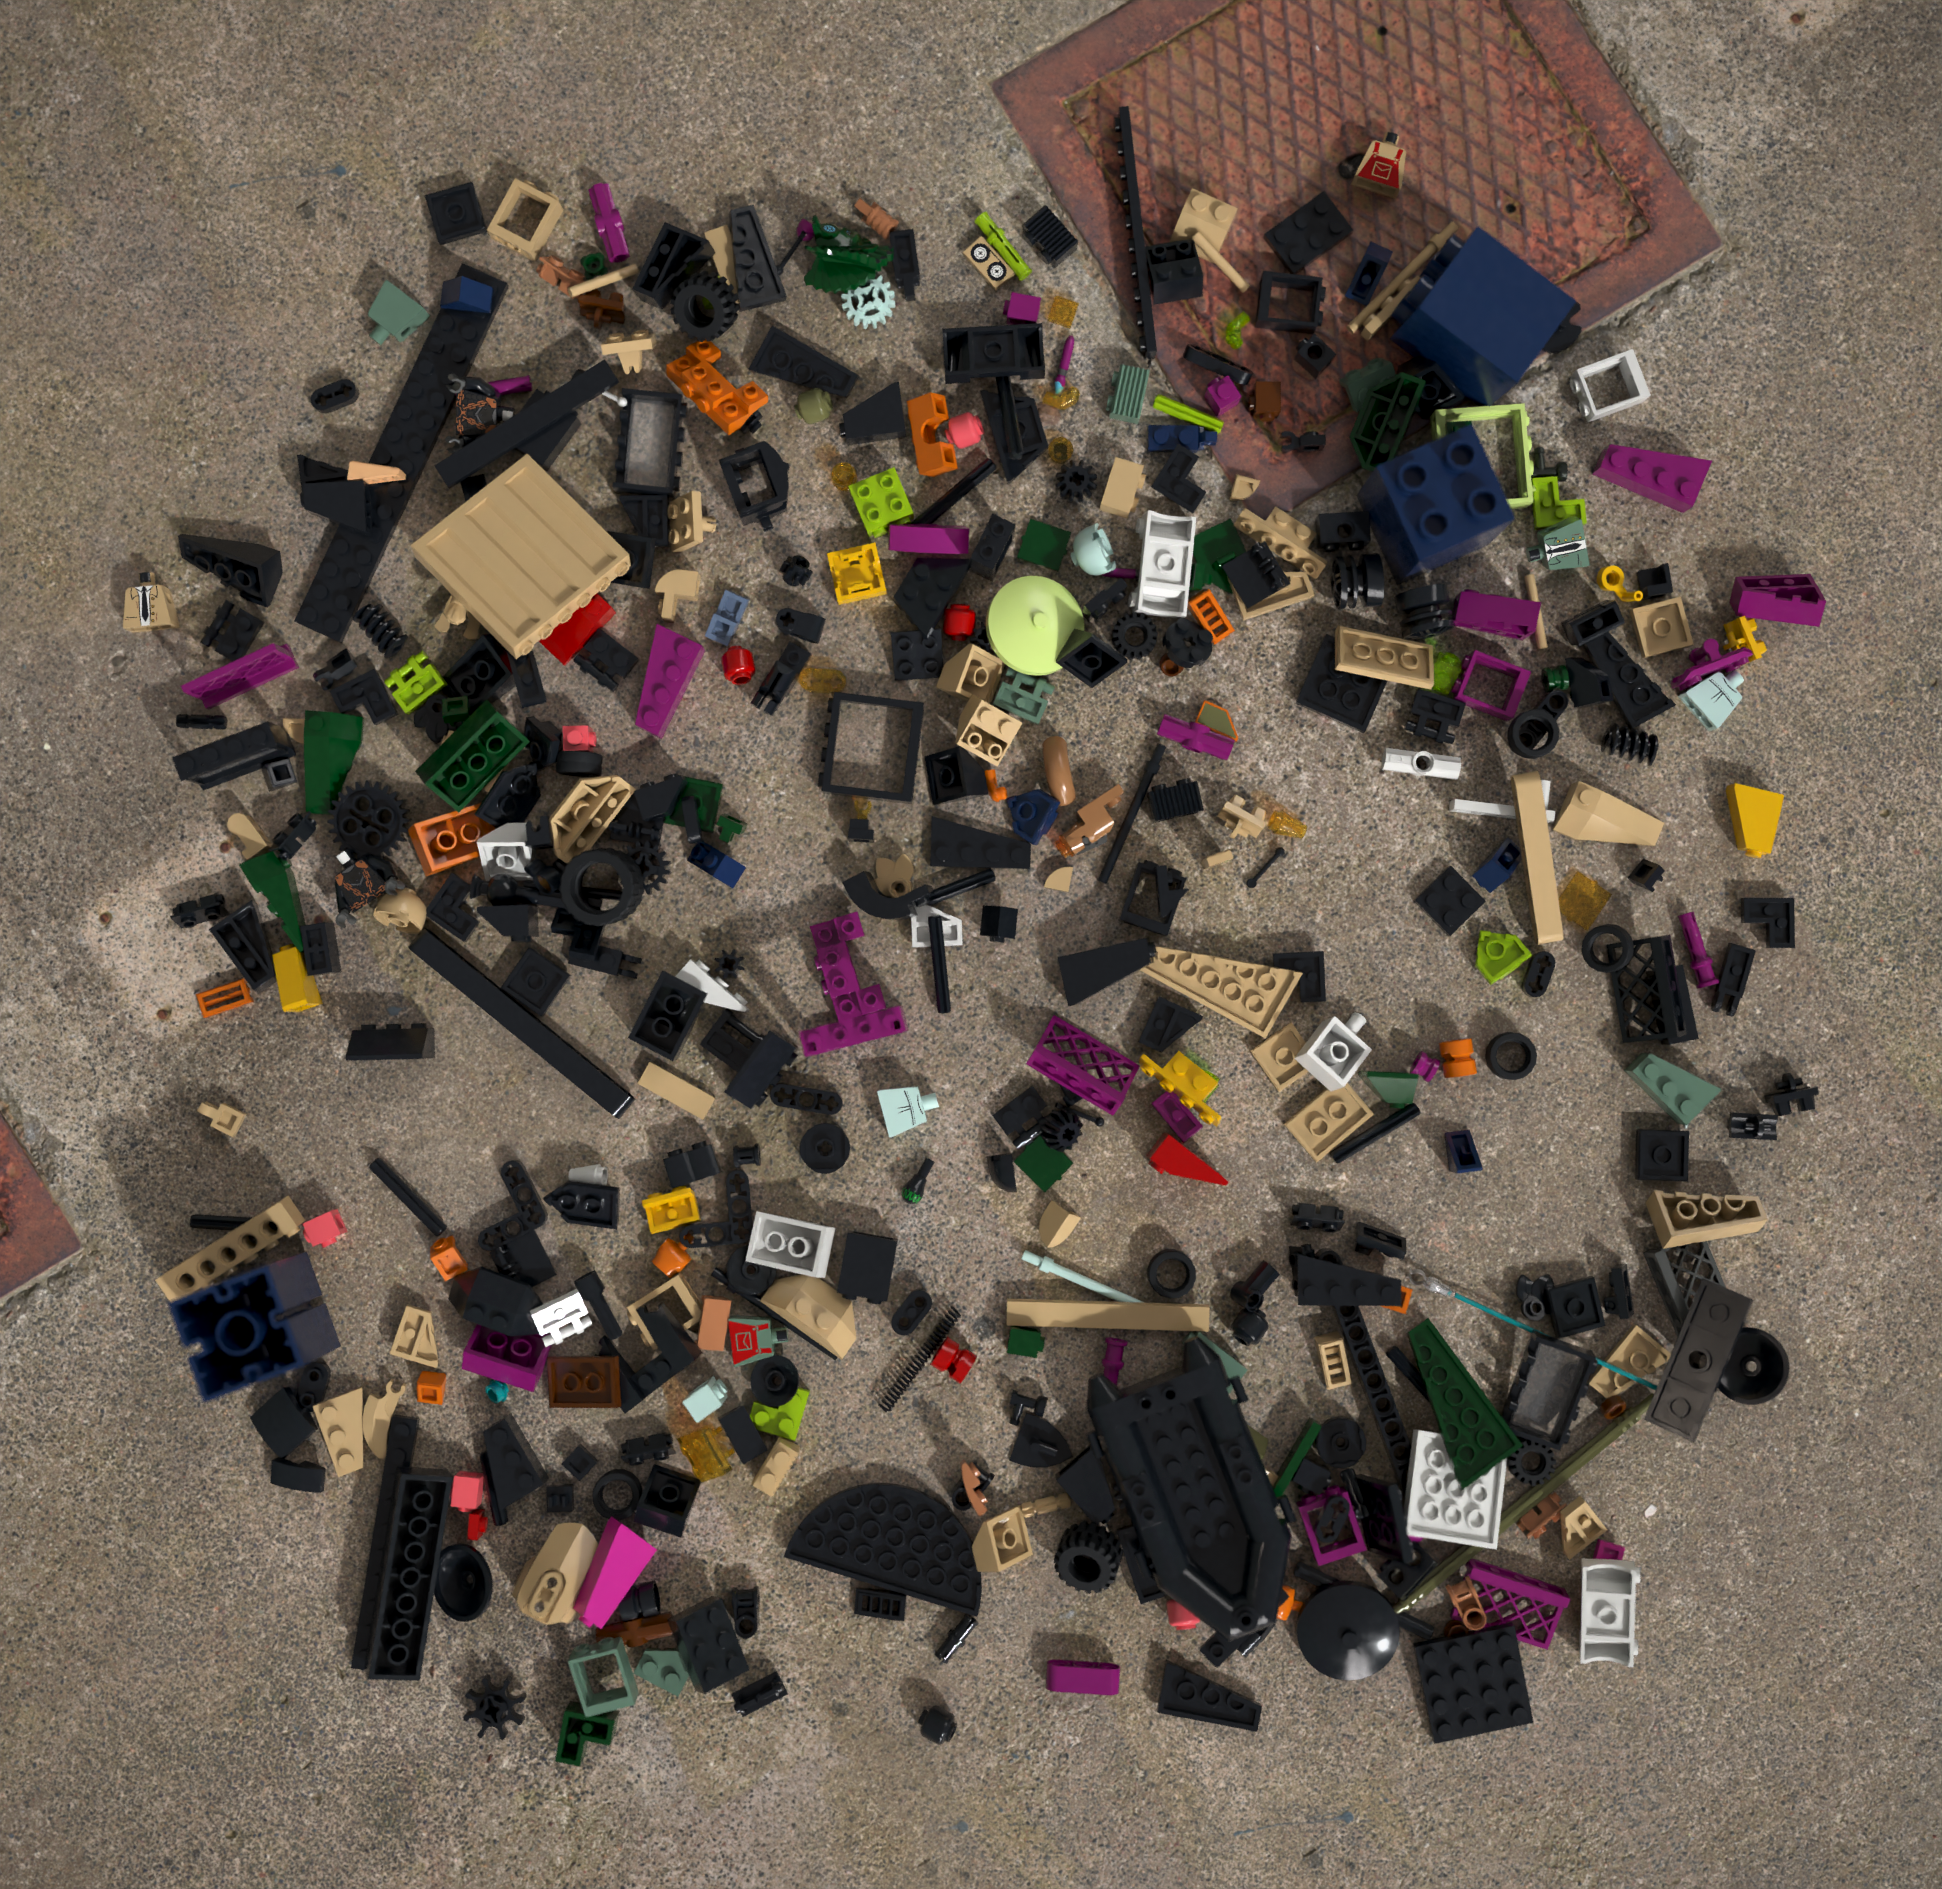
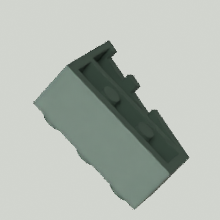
(1671, 1087)

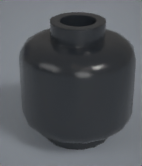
(1249, 1327)
(937, 1725)

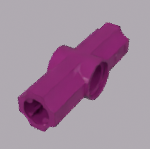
(609, 222)
(1195, 737)

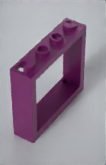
(853, 1031)

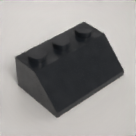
(391, 1043)
(762, 1070)

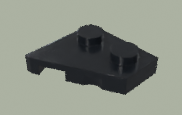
(319, 472)
(1167, 1024)

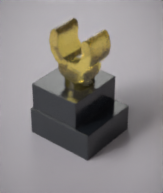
(859, 827)

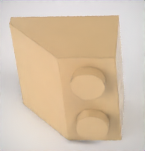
(1208, 217)

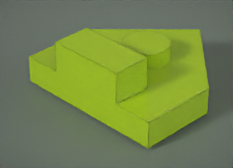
(1499, 955)

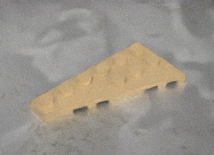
(1234, 988)

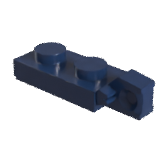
(1166, 437)

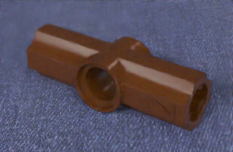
(637, 1631)

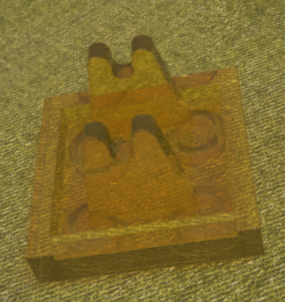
(705, 1453)

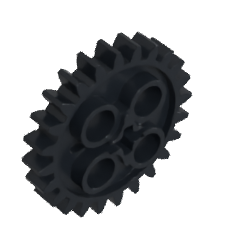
(379, 800)

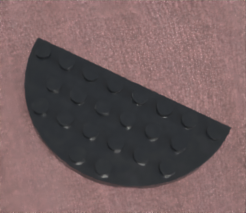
(894, 1542)

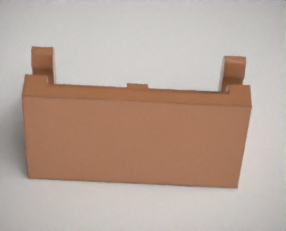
(713, 1322)

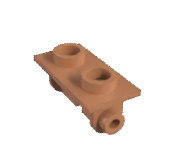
(553, 270)
(1535, 1523)

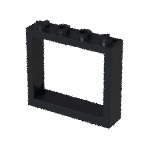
(828, 753)

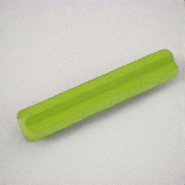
(1188, 413)

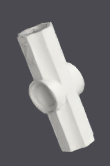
(1436, 765)

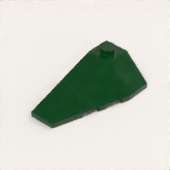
(328, 755)

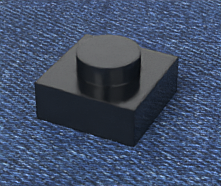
(580, 1462)

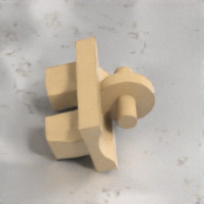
(1241, 821)

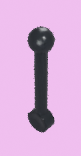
(1279, 852)
(1099, 1121)

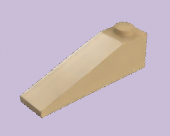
(1603, 818)

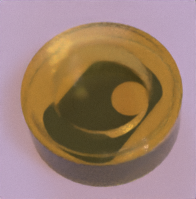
(1060, 450)

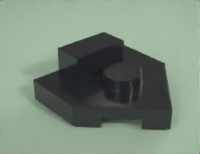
(543, 742)

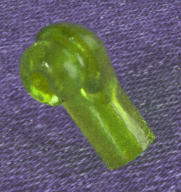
(1233, 330)

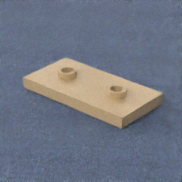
(1384, 657)

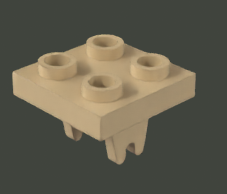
(629, 348)

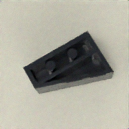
(670, 262)
(247, 945)

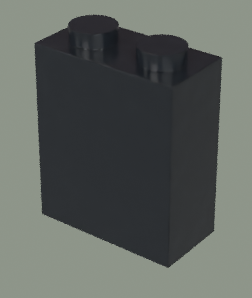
(549, 443)
(867, 1267)

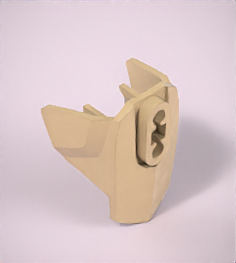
(562, 1557)

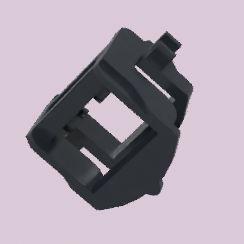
(776, 473)

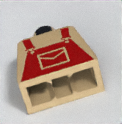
(1382, 167)

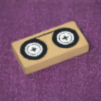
(988, 263)

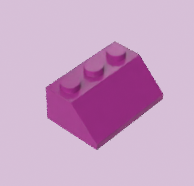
(506, 1358)

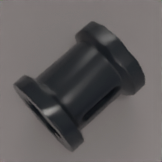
(746, 1155)

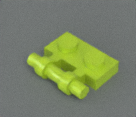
(420, 687)

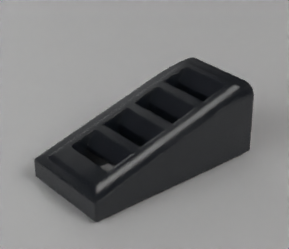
(888, 1614)

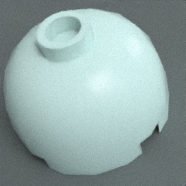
(1093, 551)

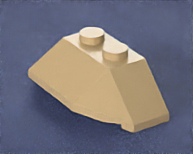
(587, 814)
(814, 1310)

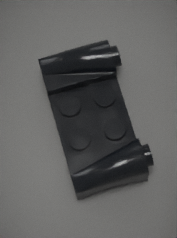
(993, 352)

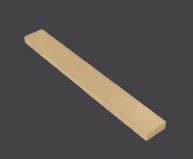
(1108, 1315)

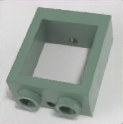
(607, 1700)

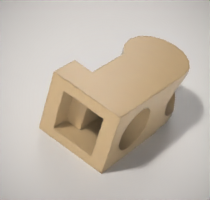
(250, 834)

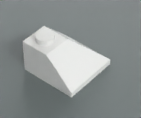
(505, 852)

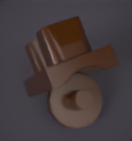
(600, 309)

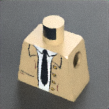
(149, 606)

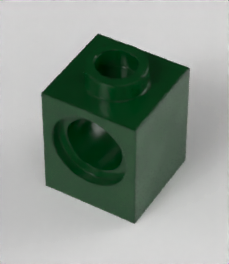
(1025, 1341)

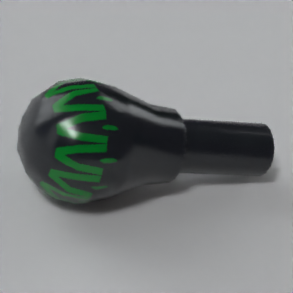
(914, 1189)

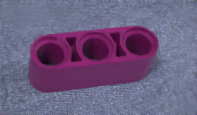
(1082, 1677)

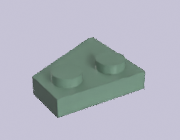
(663, 1669)

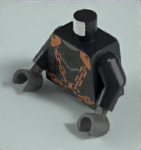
(476, 410)
(361, 883)

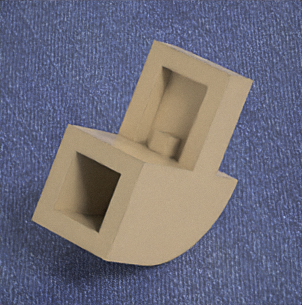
(675, 586)

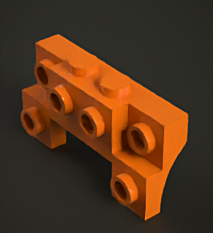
(711, 391)

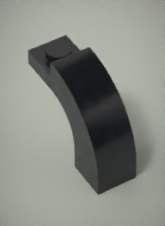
(868, 897)

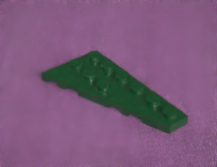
(1466, 1418)

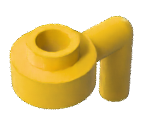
(1615, 584)

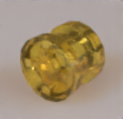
(843, 471)

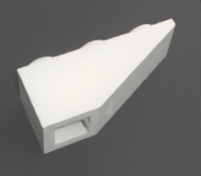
(697, 975)

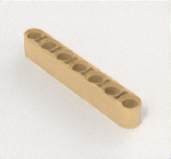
(1537, 857)

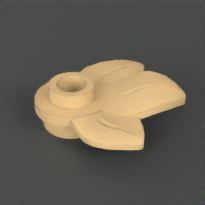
(892, 874)

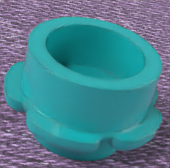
(497, 1391)

